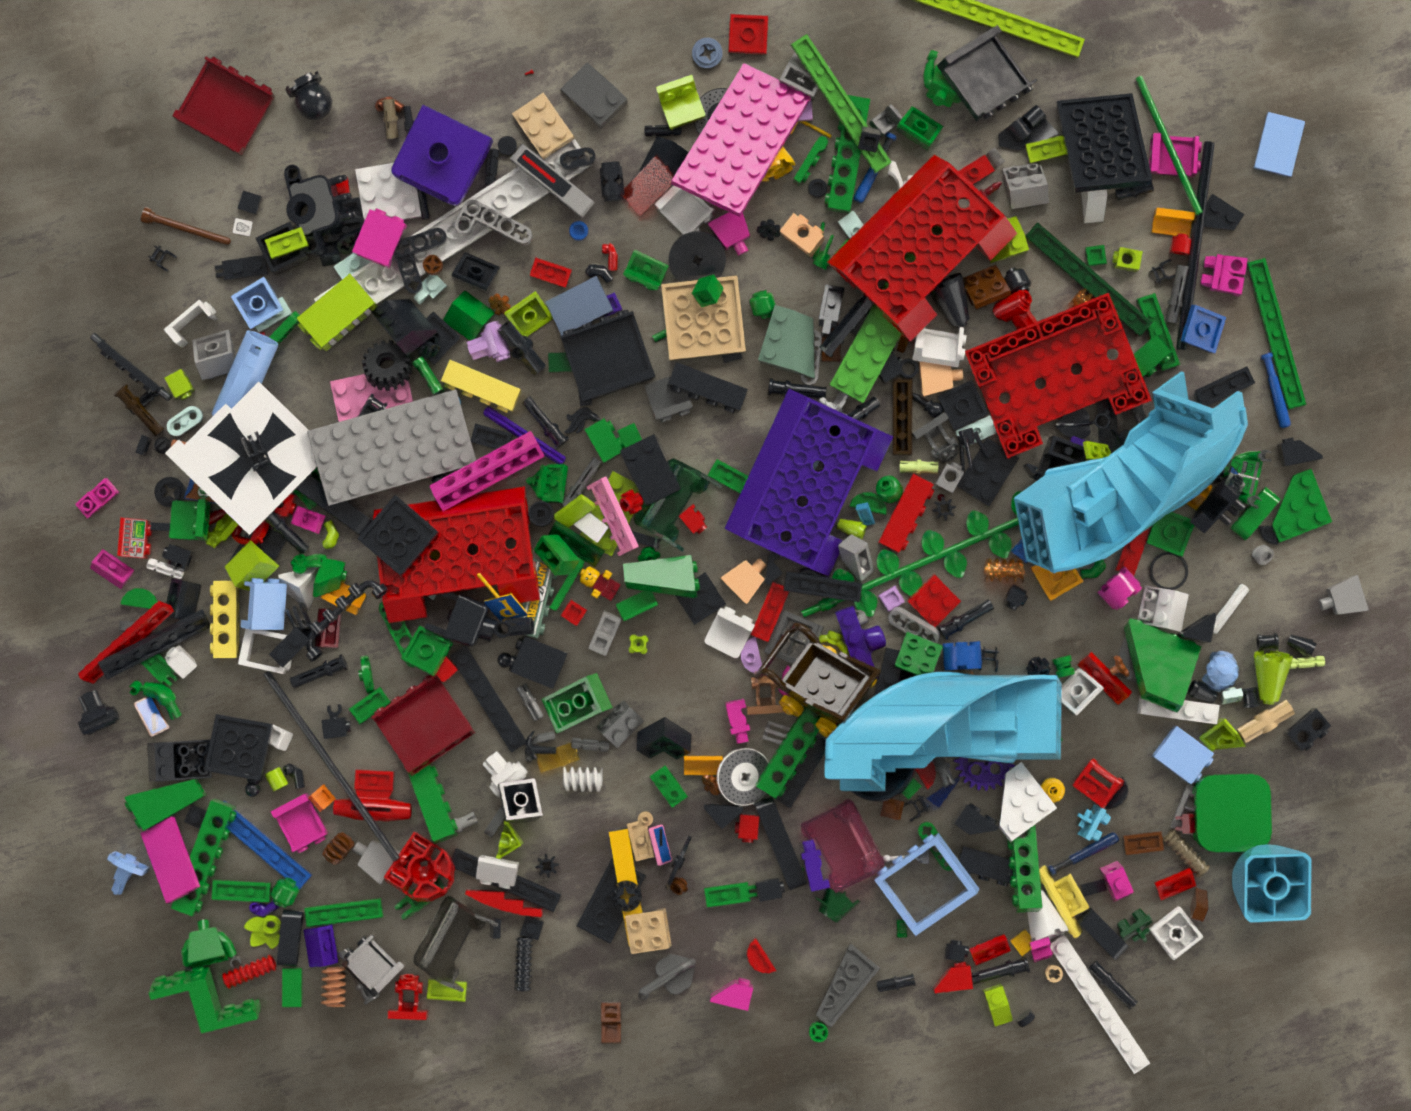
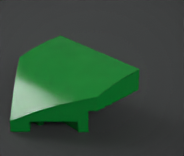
(549, 482)

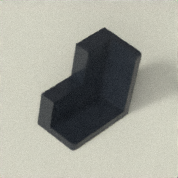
(664, 737)

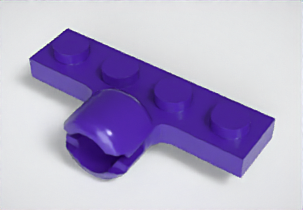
(858, 640)

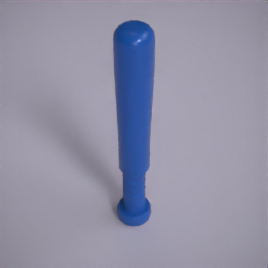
(1279, 403)

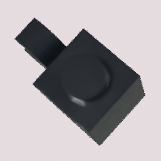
(335, 726)

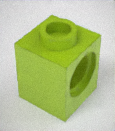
(1135, 256)
(180, 385)

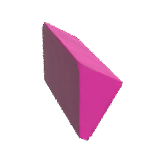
(111, 569)

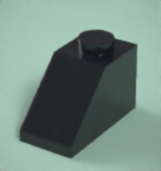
(1296, 452)

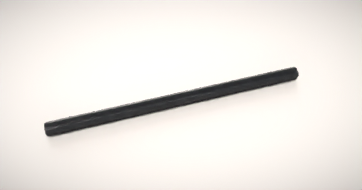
(1196, 236)

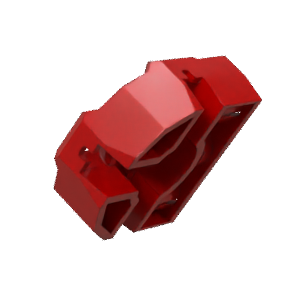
(426, 890)

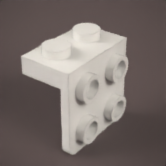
(729, 632)

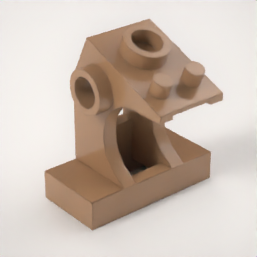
(764, 705)

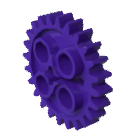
(984, 777)

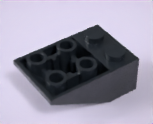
(178, 760)

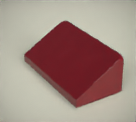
(330, 636)

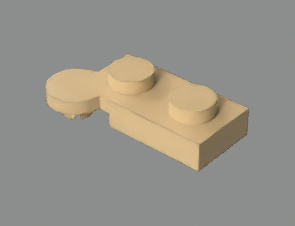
(640, 836)

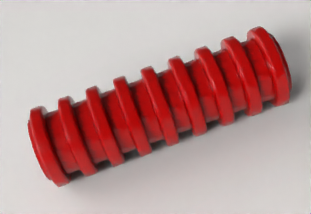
(250, 971)

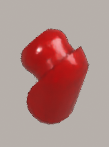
(612, 256)

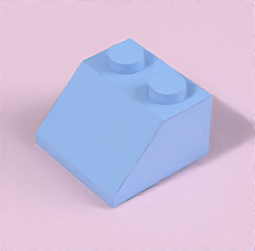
(257, 302)

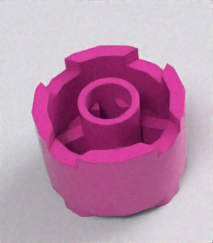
(1119, 588)

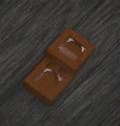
(611, 1023)

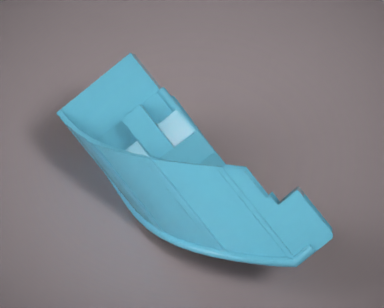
(1106, 502)
(946, 717)

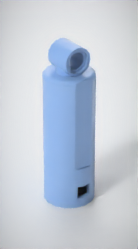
(247, 369)

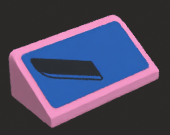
(660, 844)

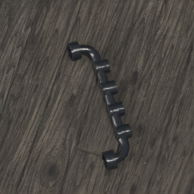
(343, 604)

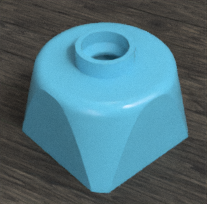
(1285, 896)

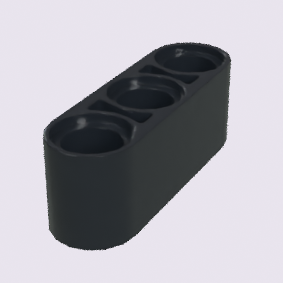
(1103, 933)
(290, 938)

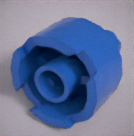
(962, 656)

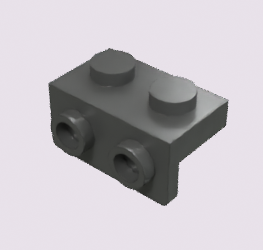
(620, 724)

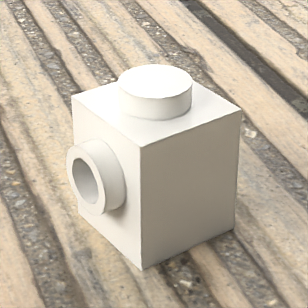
(180, 661)

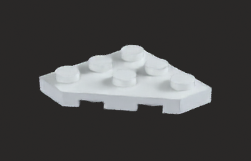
(1022, 803)

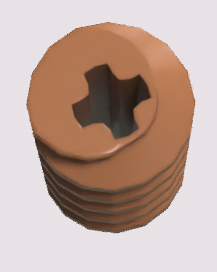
(333, 985)

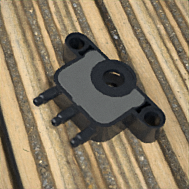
(323, 203)

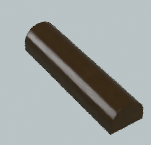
(902, 416)

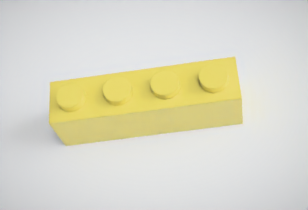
(480, 385)

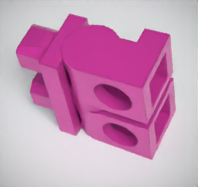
(1222, 276)
(737, 720)

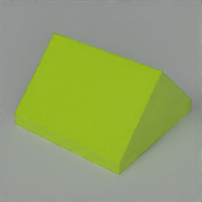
(529, 314)
(249, 564)

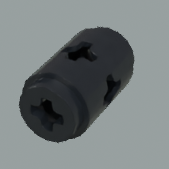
(612, 190)

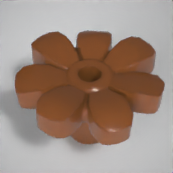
(499, 304)
(1120, 667)
(711, 784)

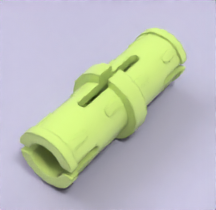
(918, 467)

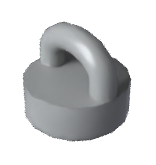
(1262, 554)

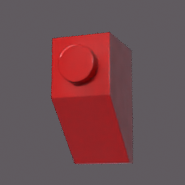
(955, 978)

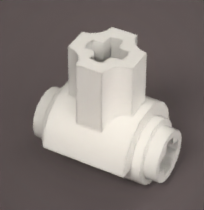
(503, 771)

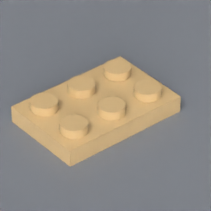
(543, 126)

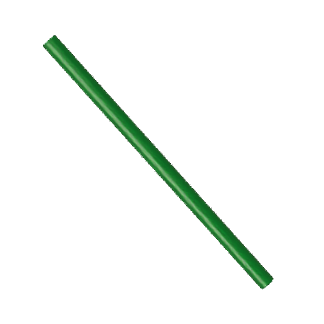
(1169, 146)

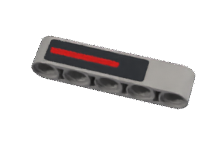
(552, 180)

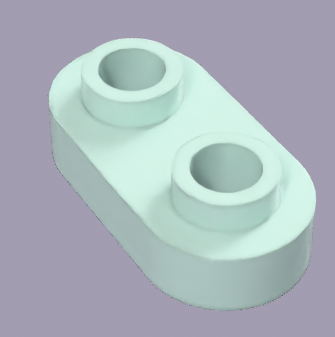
(183, 418)

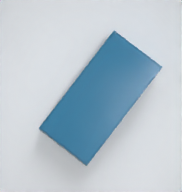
(865, 514)

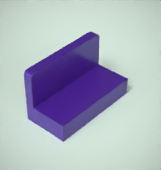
(320, 946)

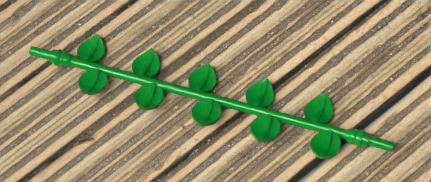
(932, 544)

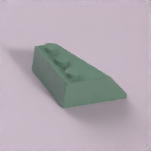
(789, 342)

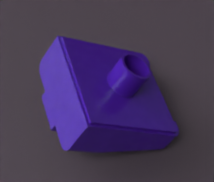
(441, 156)

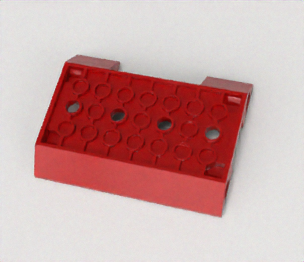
(905, 227)
(1048, 352)
(480, 520)

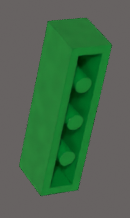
(433, 805)

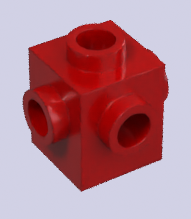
(288, 508)

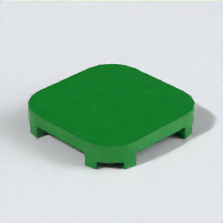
(1232, 812)

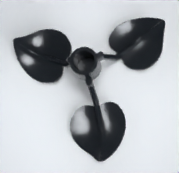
(1078, 425)

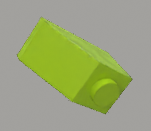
(998, 1005)

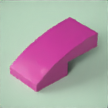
(1041, 949)

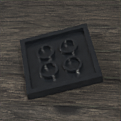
(398, 535)
(238, 747)

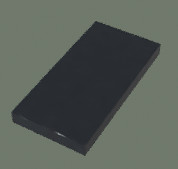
(600, 915)

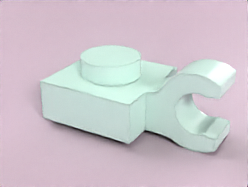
(431, 287)

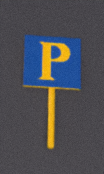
(504, 605)

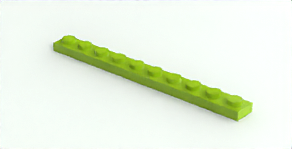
(1010, 24)

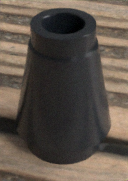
(1301, 644)
(1200, 691)

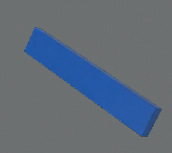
(267, 850)

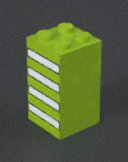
(336, 313)

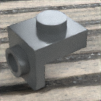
(886, 120)

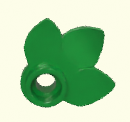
(301, 562)

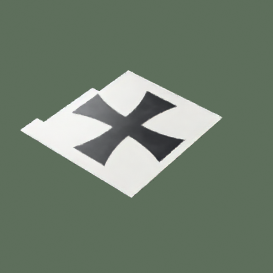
(222, 469)

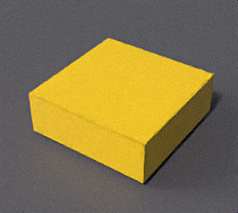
(1022, 942)

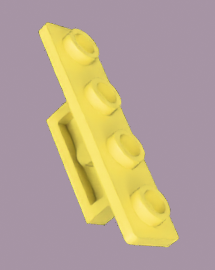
(1066, 898)

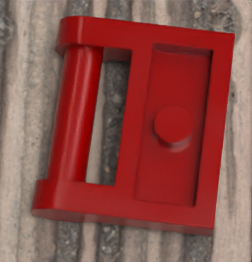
(1093, 788)

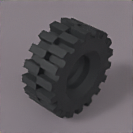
(390, 376)

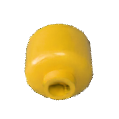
(1046, 785)

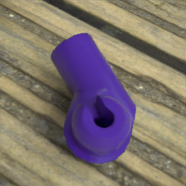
(262, 909)

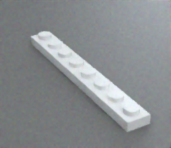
(1099, 1004)

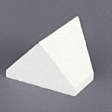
(300, 585)

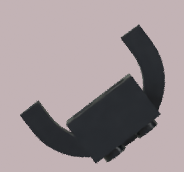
(1056, 453)

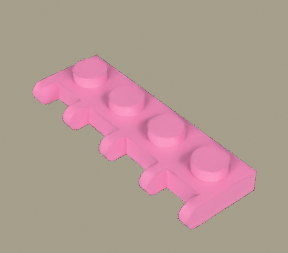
(613, 515)

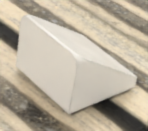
(280, 738)

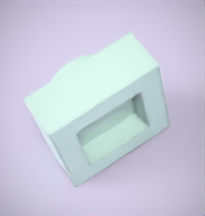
(1231, 695)

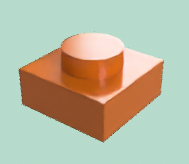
(321, 798)

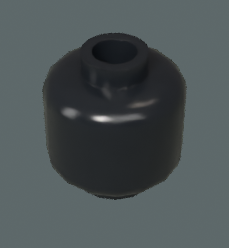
(1017, 280)

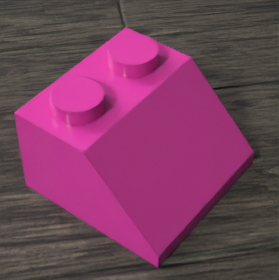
(734, 994)

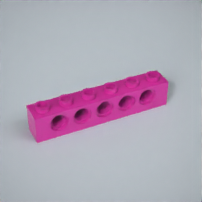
(486, 471)

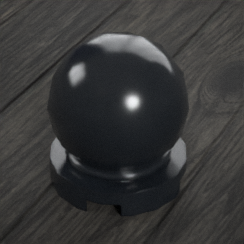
(311, 98)

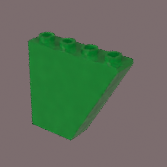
(1161, 663)

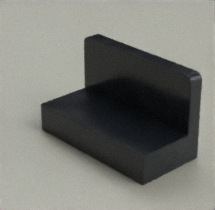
(183, 598)

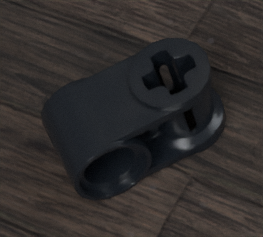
(369, 408)

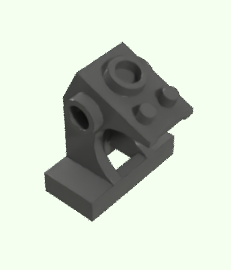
(932, 429)

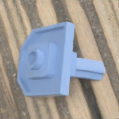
(126, 866)

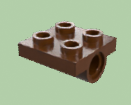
(986, 287)

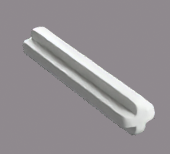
(1229, 607)

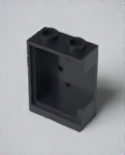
(1222, 498)

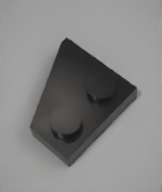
(1221, 214)

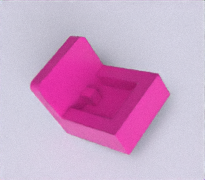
(307, 519)

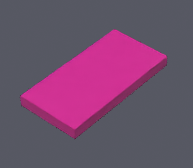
(170, 860)

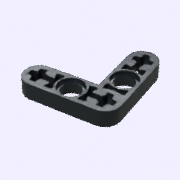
(408, 255)

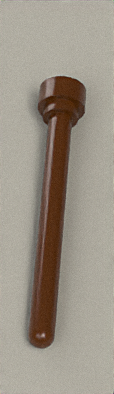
(150, 216)

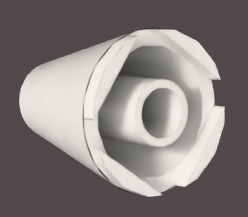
(1046, 921)

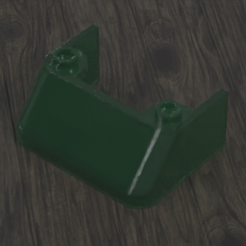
(661, 515)

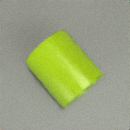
(276, 779)

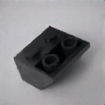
(972, 822)

